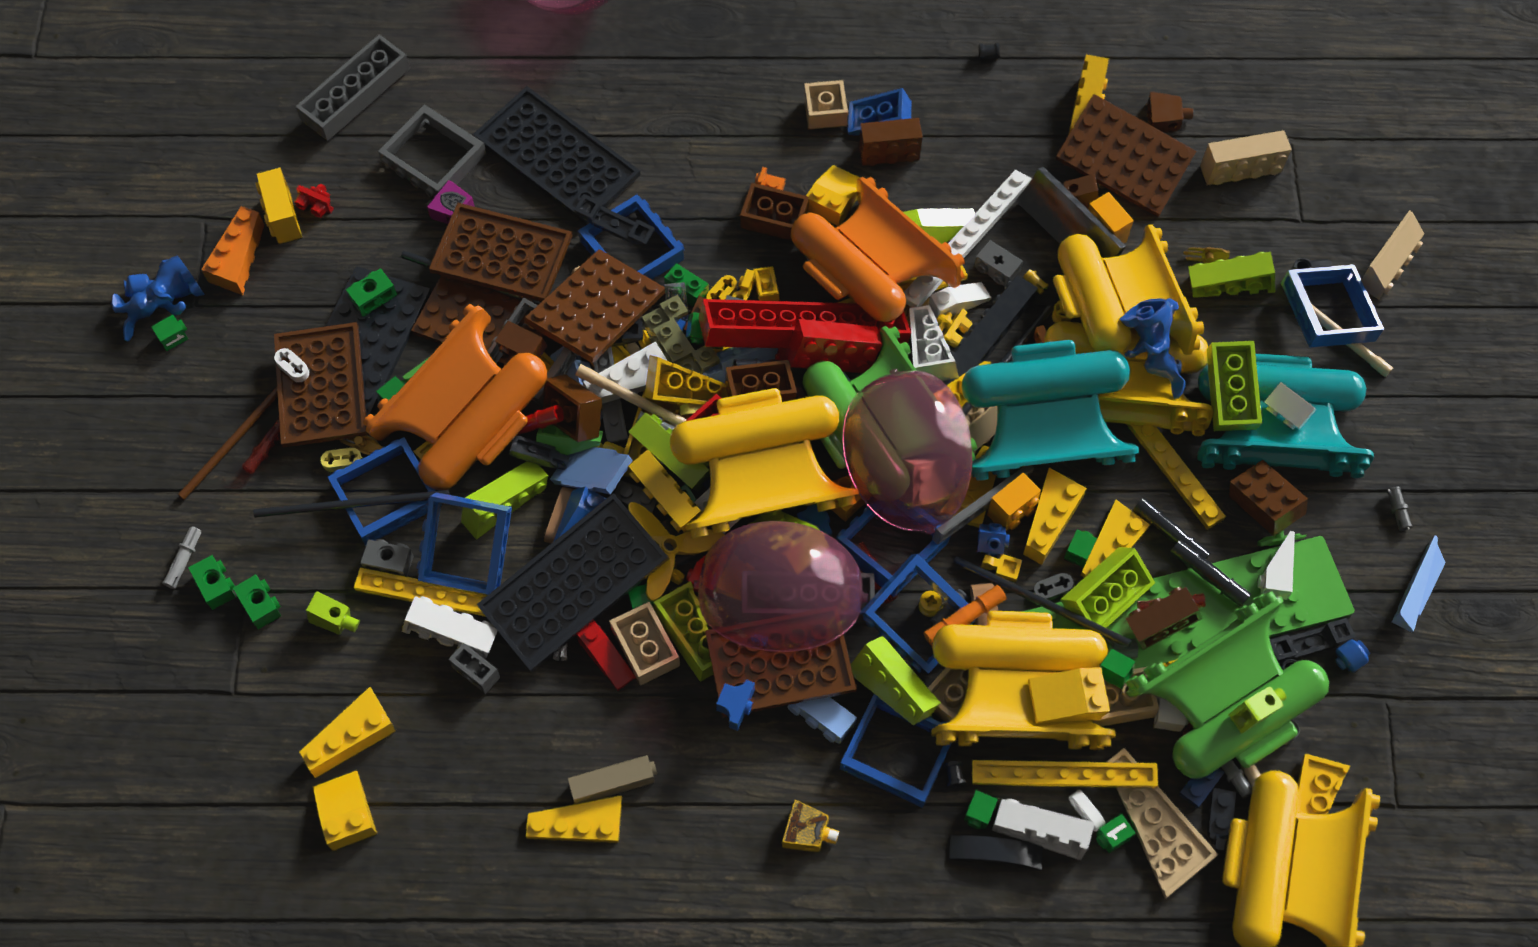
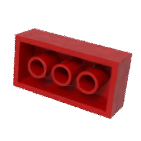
(847, 345)

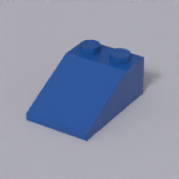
(876, 108)
(579, 505)

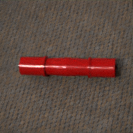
(543, 418)

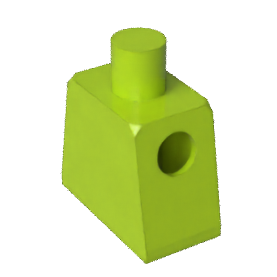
(323, 611)
(1257, 708)

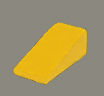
(766, 284)

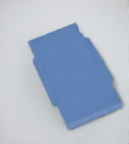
(595, 468)

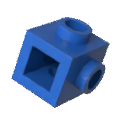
(992, 539)

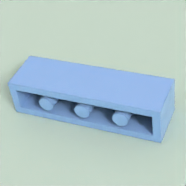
(827, 716)

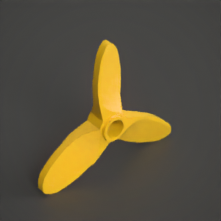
(682, 545)

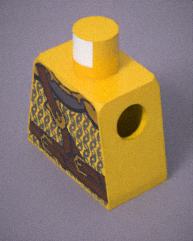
(808, 829)

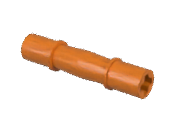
(970, 612)

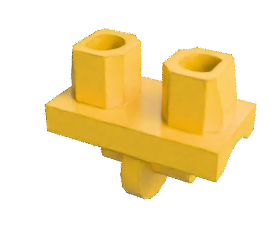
(959, 322)

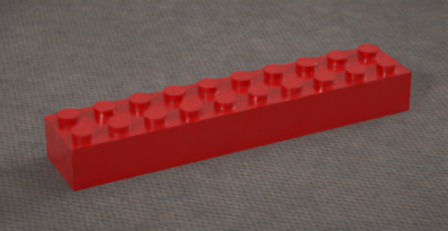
(773, 322)

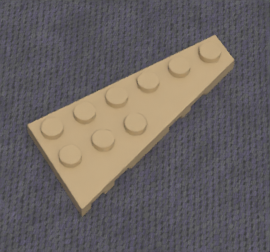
(1167, 837)

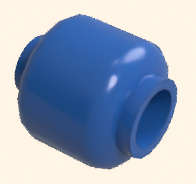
(136, 284)
(1352, 655)

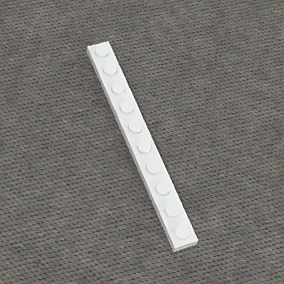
(971, 233)

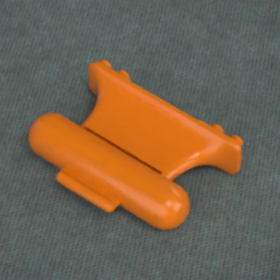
(873, 253)
(461, 402)

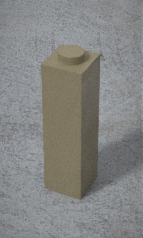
(612, 780)

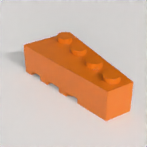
(234, 253)

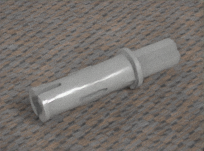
(178, 565)

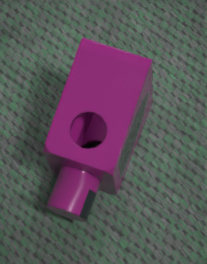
(446, 200)

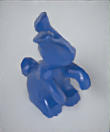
(171, 282)
(1152, 323)

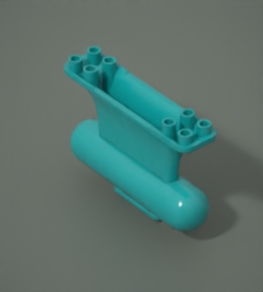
(1048, 407)
(1316, 443)

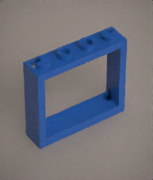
(660, 265)
(1306, 317)
(395, 519)
(427, 545)
(868, 565)
(936, 582)
(881, 779)

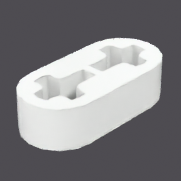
(295, 361)
(1086, 809)

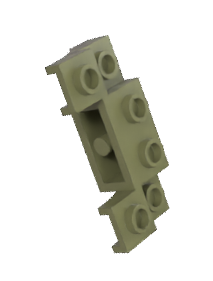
(671, 340)

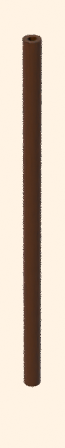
(205, 470)

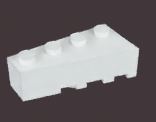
(929, 346)
(628, 373)
(448, 626)
(1044, 828)

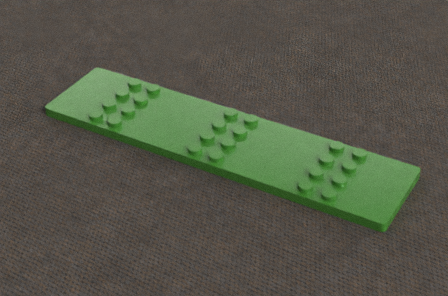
(1315, 600)

